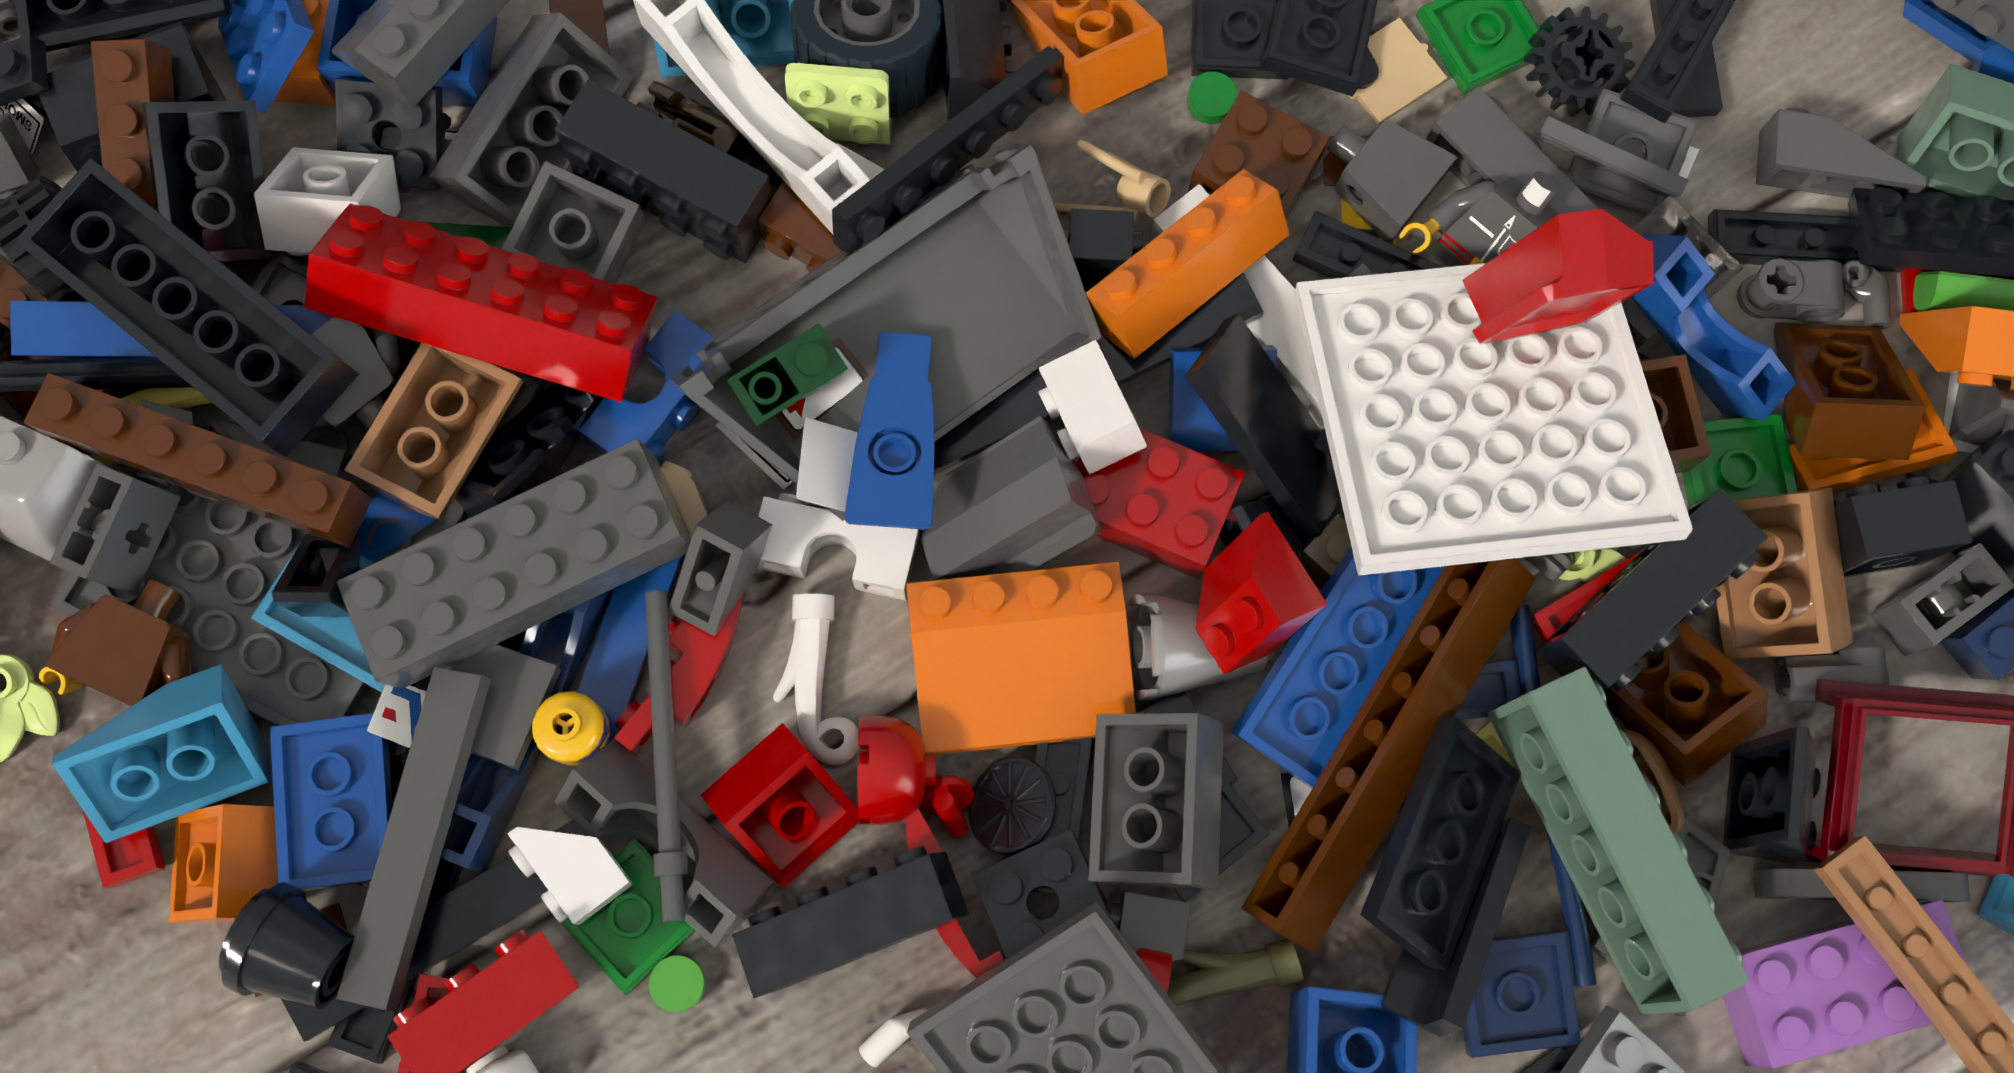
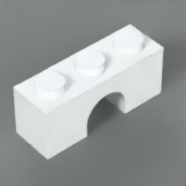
(882, 553)

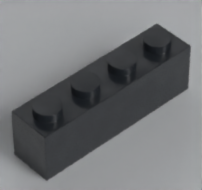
(849, 923)

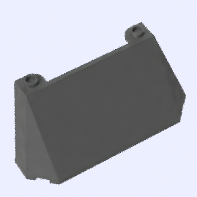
(968, 267)

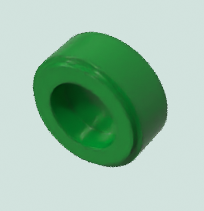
(1211, 97)

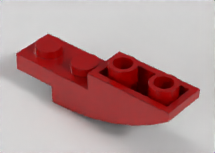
(691, 678)

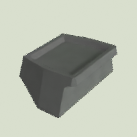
(1009, 508)

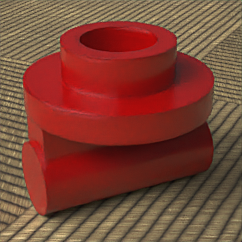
(947, 801)

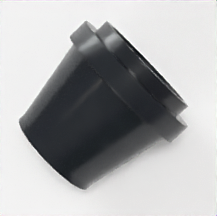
(285, 949)

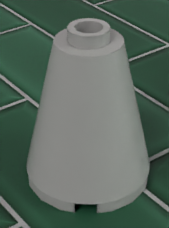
(1168, 650)

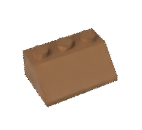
(432, 429)
(1796, 590)

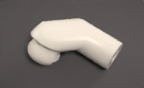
(888, 1038)

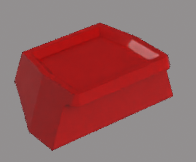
(1560, 276)

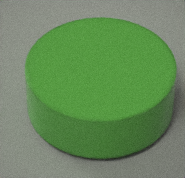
(677, 983)

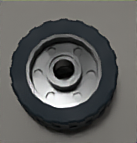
(875, 34)

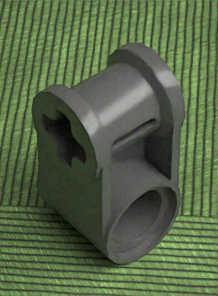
(1795, 291)

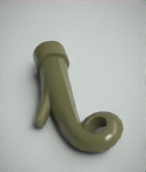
(1236, 972)

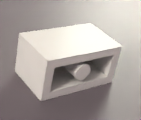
(1091, 407)

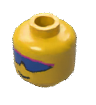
(553, 725)

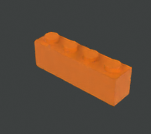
(1188, 263)

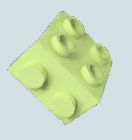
(841, 101)

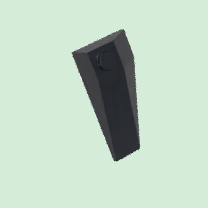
(527, 448)

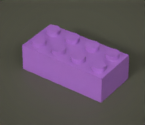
(1822, 994)

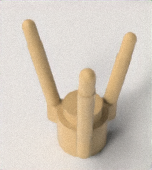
(1137, 188)

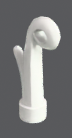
(806, 671)

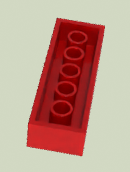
(480, 301)

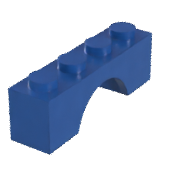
(1730, 367)

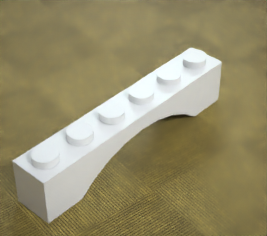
(795, 150)

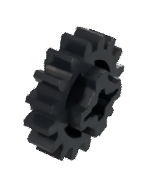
(1575, 64)

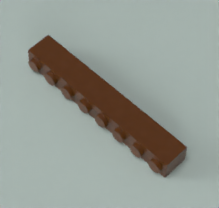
(1385, 747)

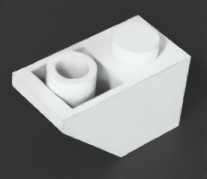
(573, 867)

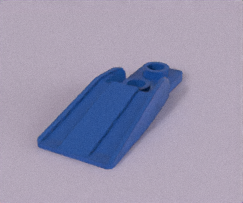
(895, 439)

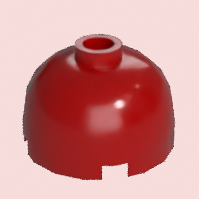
(891, 770)

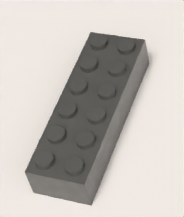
(515, 565)

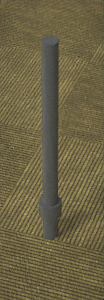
(670, 862)

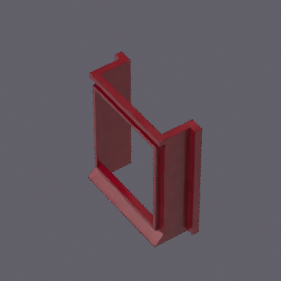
(1852, 705)

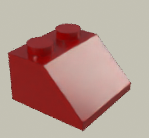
(1254, 597)
(781, 806)

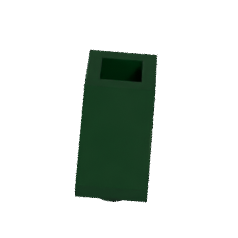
(787, 375)

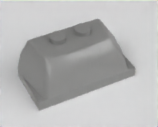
(38, 487)

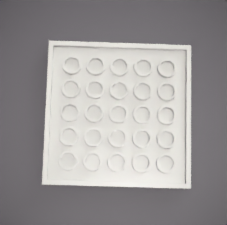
(1483, 446)

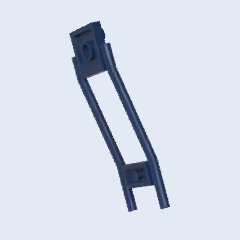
(1527, 978)

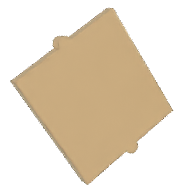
(1404, 72)

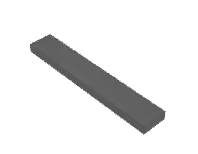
(414, 840)

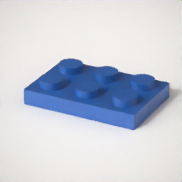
(264, 44)
(329, 801)

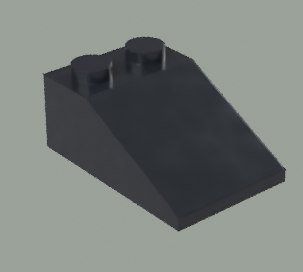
(1773, 797)

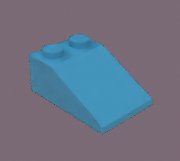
(166, 756)

